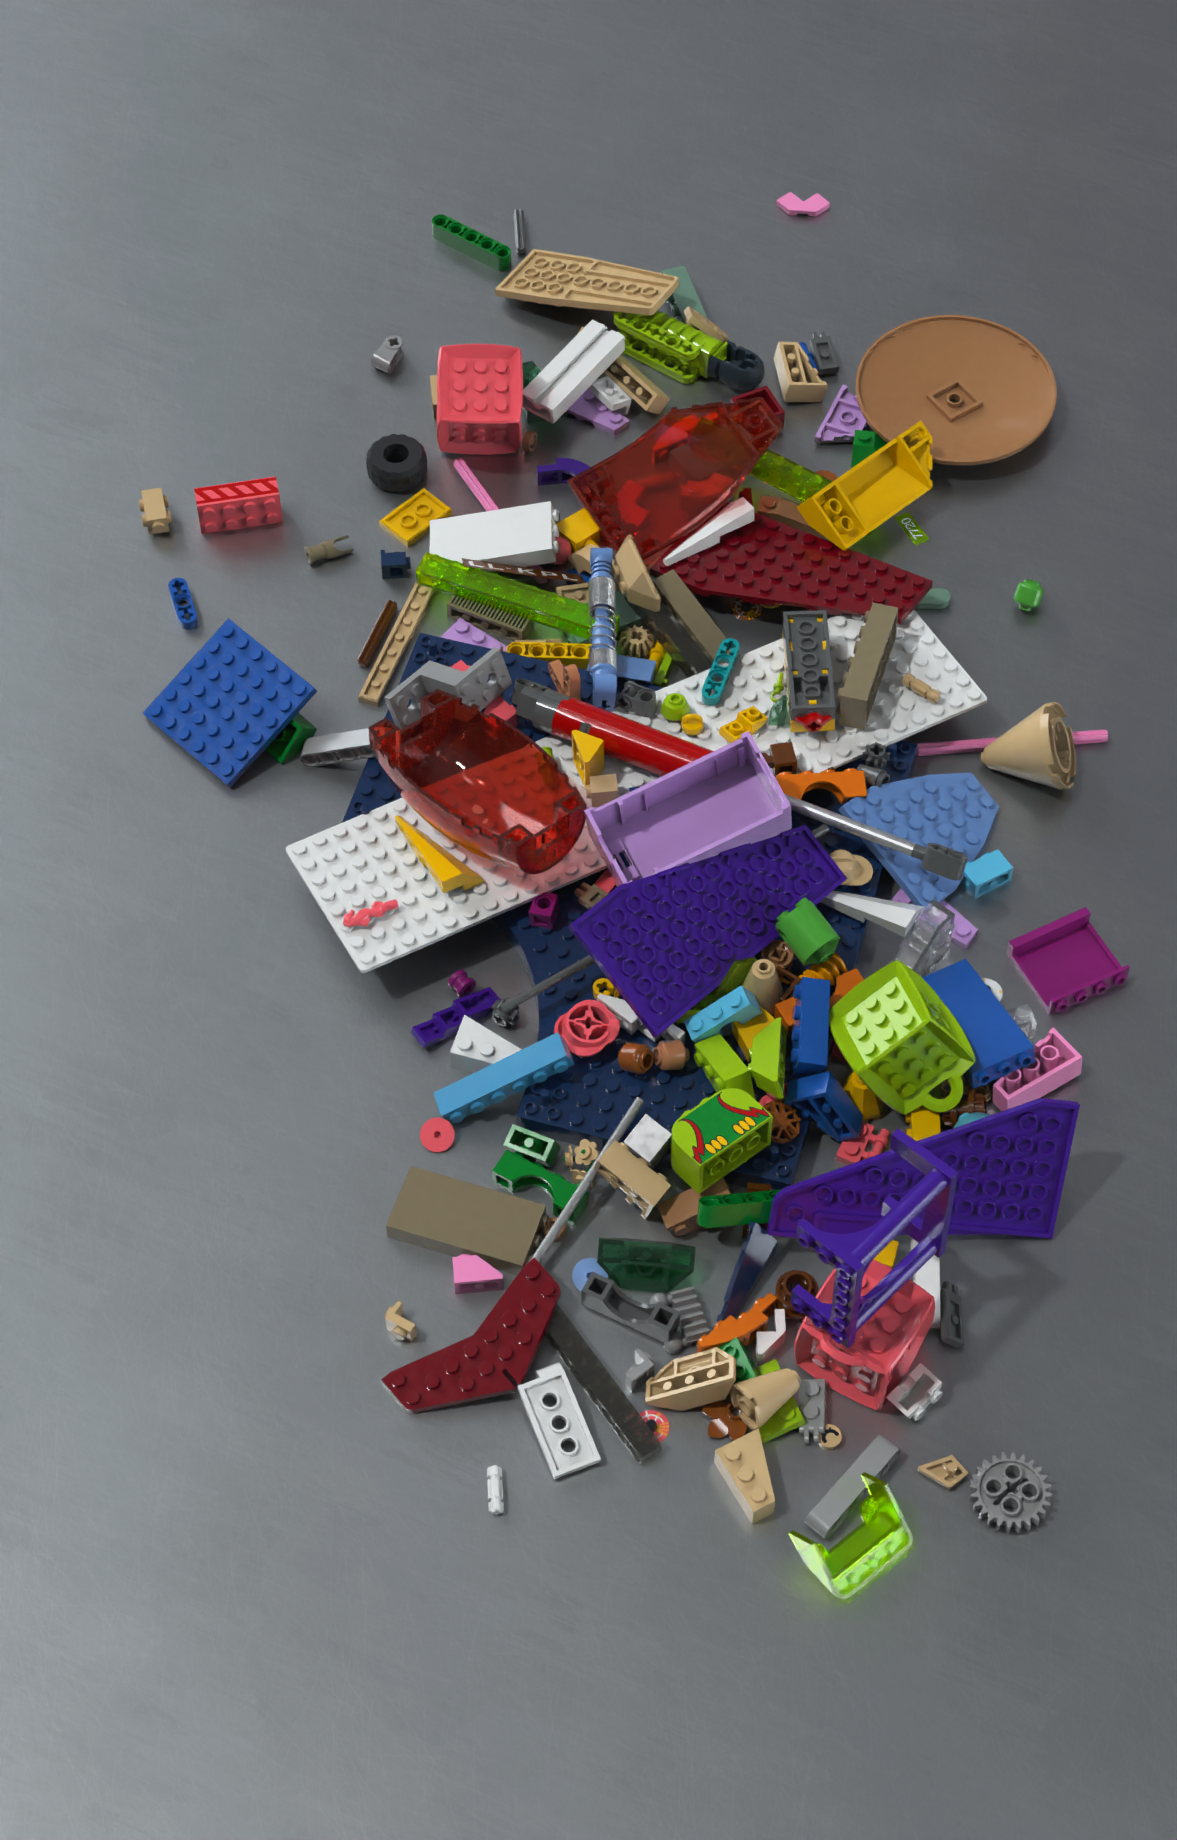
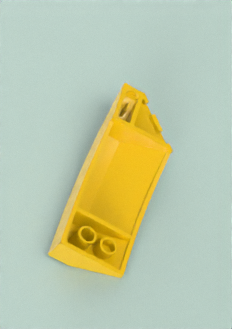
(872, 489)

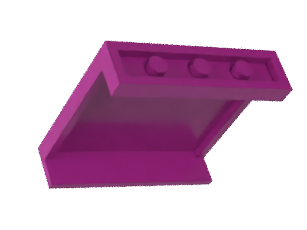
(1066, 962)

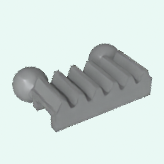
(691, 1318)

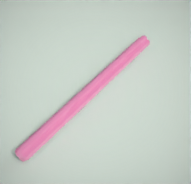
(483, 497)
(978, 745)

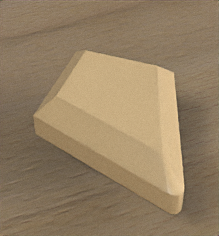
(944, 1471)

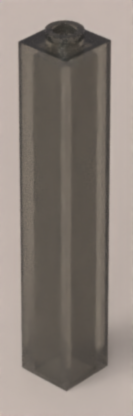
(673, 639)

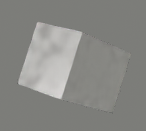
(649, 1141)

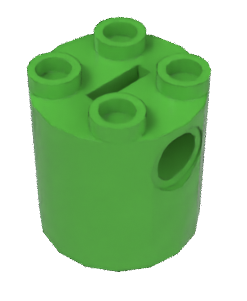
(807, 933)

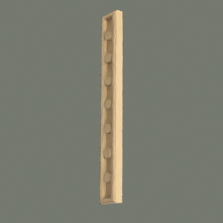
(396, 645)

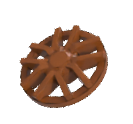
(781, 1123)

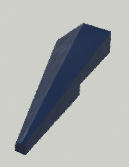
(752, 1263)

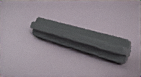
(519, 227)

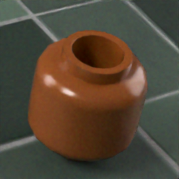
(635, 1058)

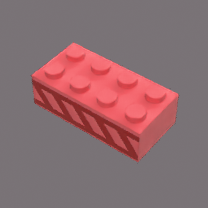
(238, 505)

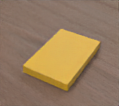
(413, 517)

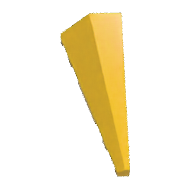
(442, 865)

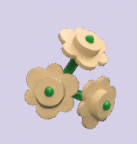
(586, 1155)

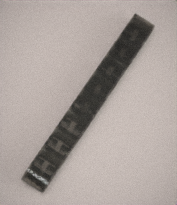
(601, 1387)

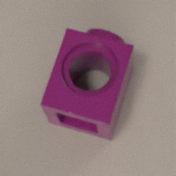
(544, 917)

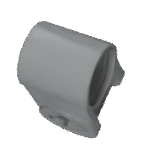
(388, 354)

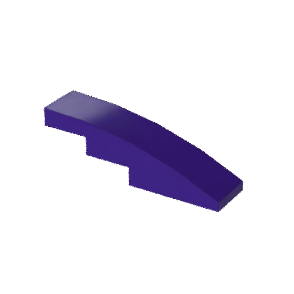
(447, 1021)

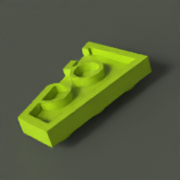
(786, 1418)

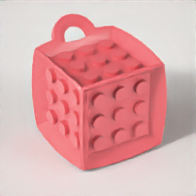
(479, 399)
(881, 1347)

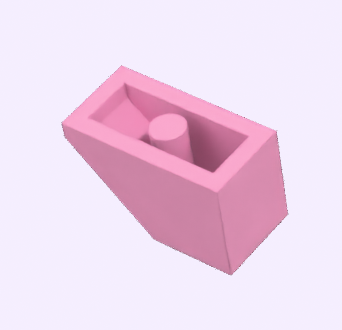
(475, 1275)

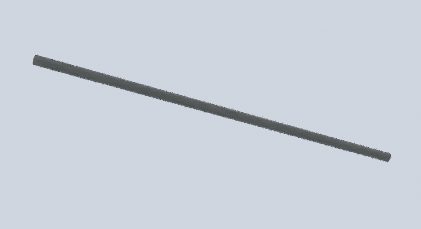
(583, 963)

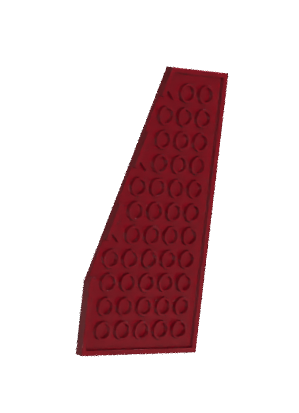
(791, 567)

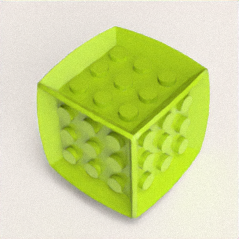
(901, 1039)

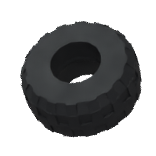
(396, 463)

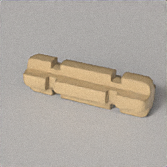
(921, 688)

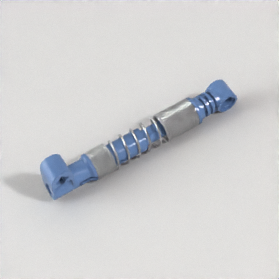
(602, 607)

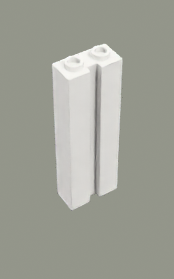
(573, 371)

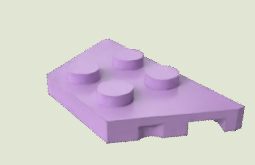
(841, 419)

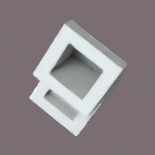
(770, 1341)

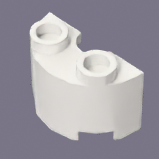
(916, 1392)

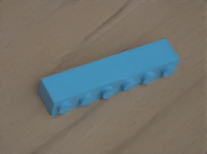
(504, 1078)

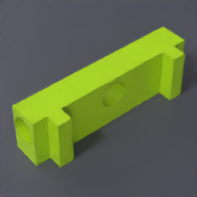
(665, 668)

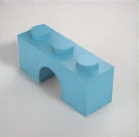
(736, 1006)

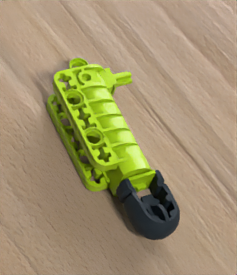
(687, 350)

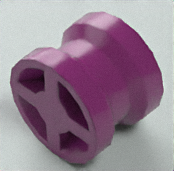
(461, 983)

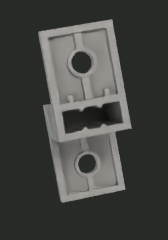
(468, 685)

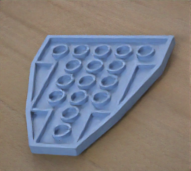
(926, 810)

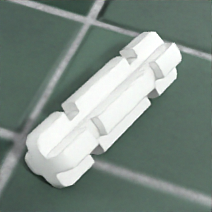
(495, 1490)

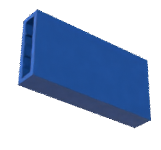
(991, 1031)

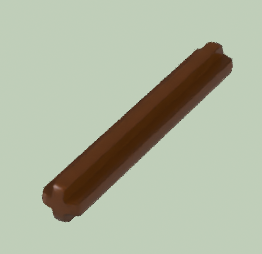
(377, 633)

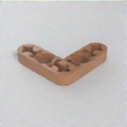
(566, 678)

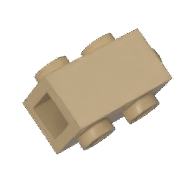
(155, 515)

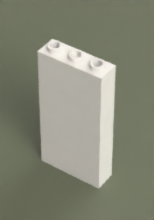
(502, 536)

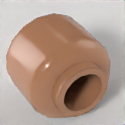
(670, 1055)

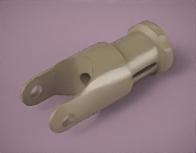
(325, 550)

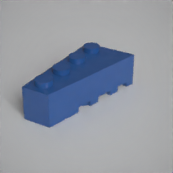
(810, 1028)

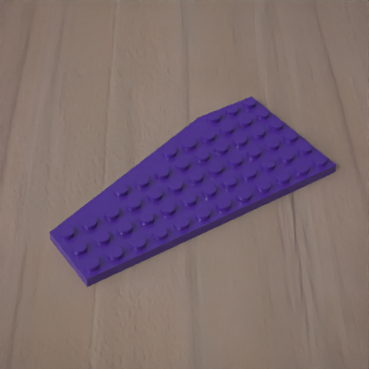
(683, 928)

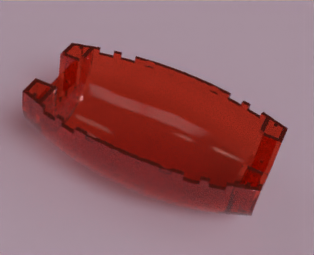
(481, 784)

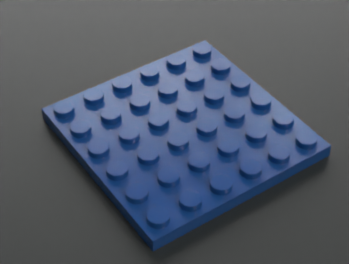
(229, 702)

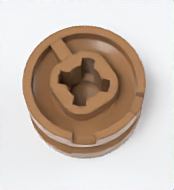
(779, 954)

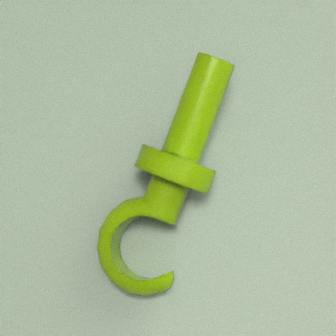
(778, 687)

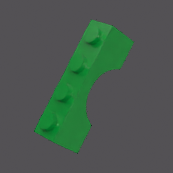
(516, 1172)

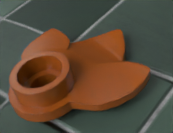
(723, 1421)

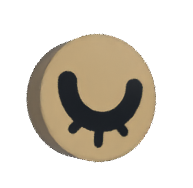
(831, 1439)

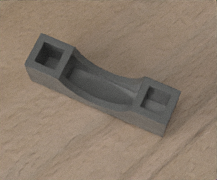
(651, 1319)

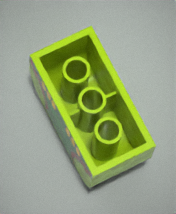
(718, 1137)

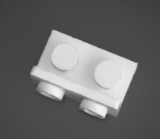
(611, 395)

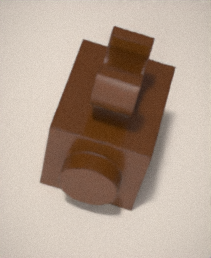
(781, 758)

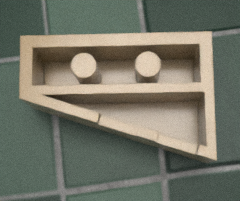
(633, 1177)

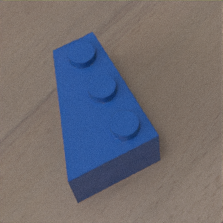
(826, 1103)

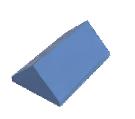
(635, 669)

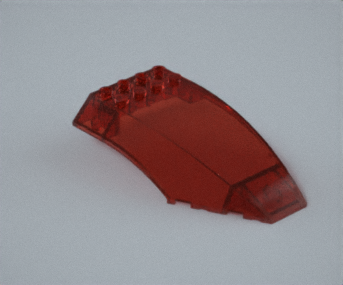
(675, 473)

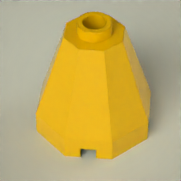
(862, 1097)

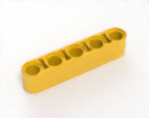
(566, 652)

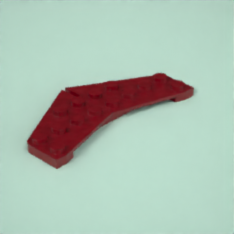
(477, 1364)

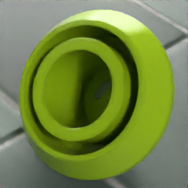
(674, 707)

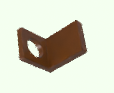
(794, 981)

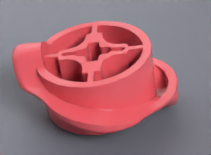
(595, 1023)

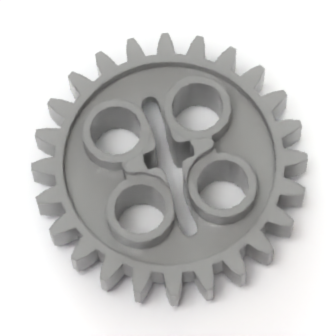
(1026, 1508)

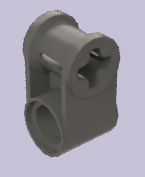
(638, 699)

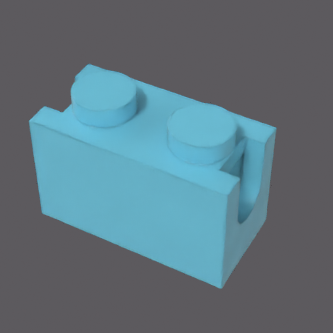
(986, 873)

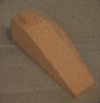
(784, 511)

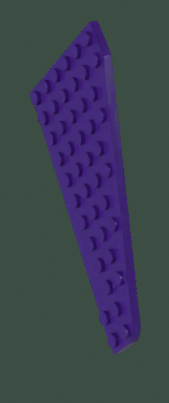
(1005, 1184)

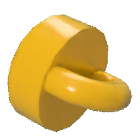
(692, 724)

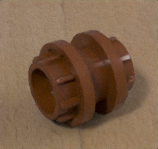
(970, 1104)
(786, 1284)

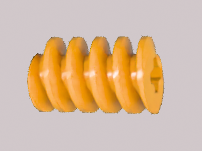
(828, 970)

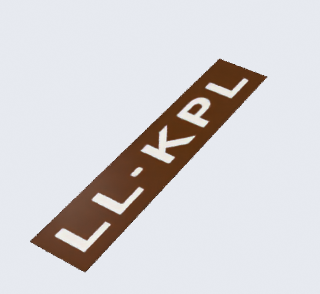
(522, 570)

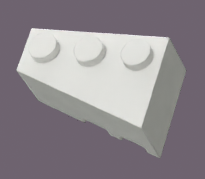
(478, 1047)

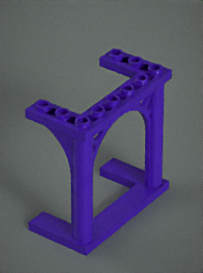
(855, 1251)

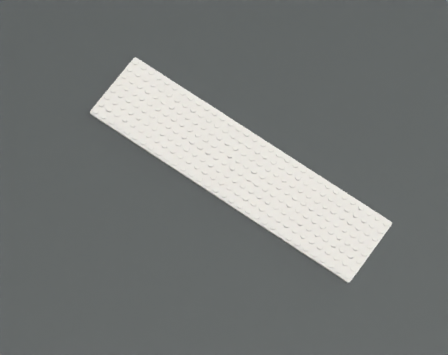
(373, 861)

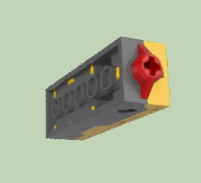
(808, 671)

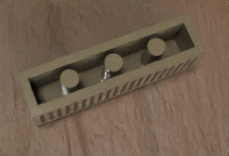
(489, 619)

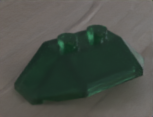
(645, 1263)

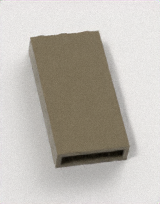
(466, 1219)

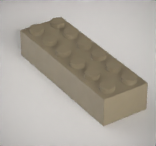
(867, 666)

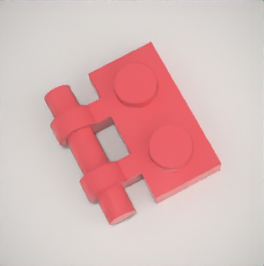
(854, 1149)

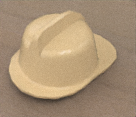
(854, 867)

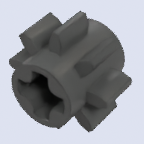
(876, 755)
(507, 1018)

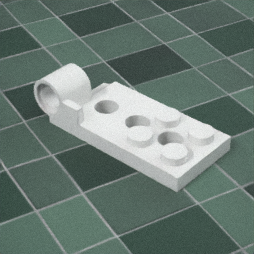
(554, 1382)

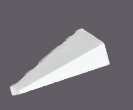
(730, 518)
(889, 914)

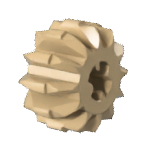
(636, 641)

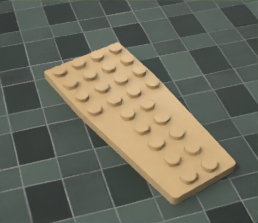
(586, 283)

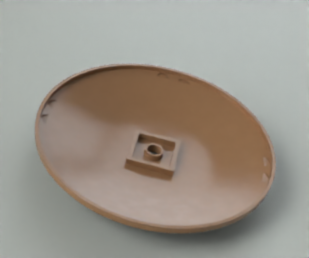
(991, 370)

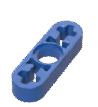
(181, 610)

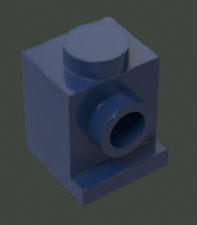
(394, 565)

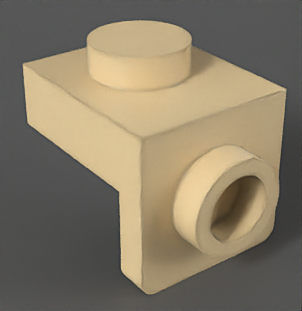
(398, 1325)

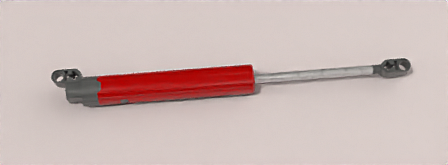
(664, 753)

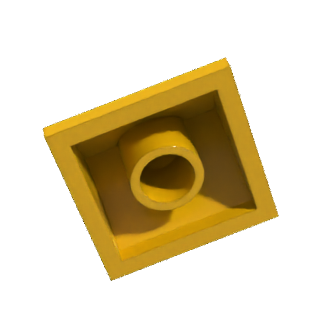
(587, 755)

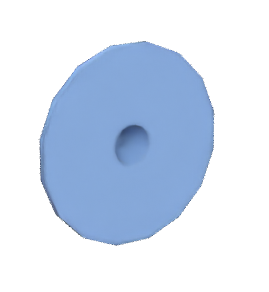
(584, 1269)

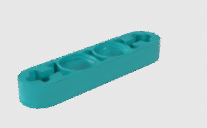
(719, 671)

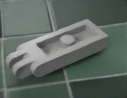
(813, 1408)

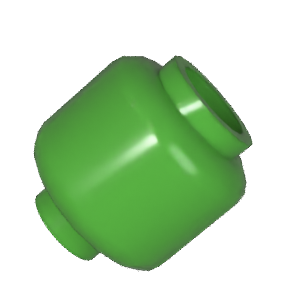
(1028, 594)

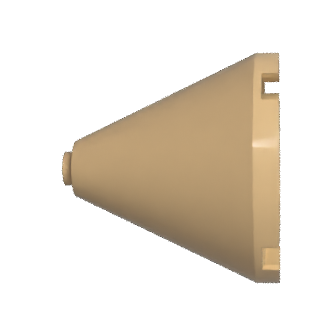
(1036, 749)

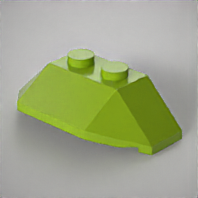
(769, 1058)

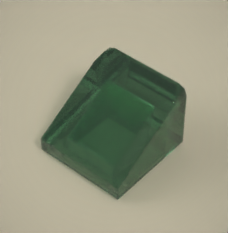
(778, 712)

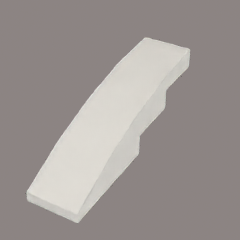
(631, 1022)

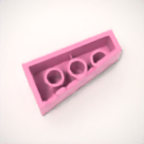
(1053, 1066)

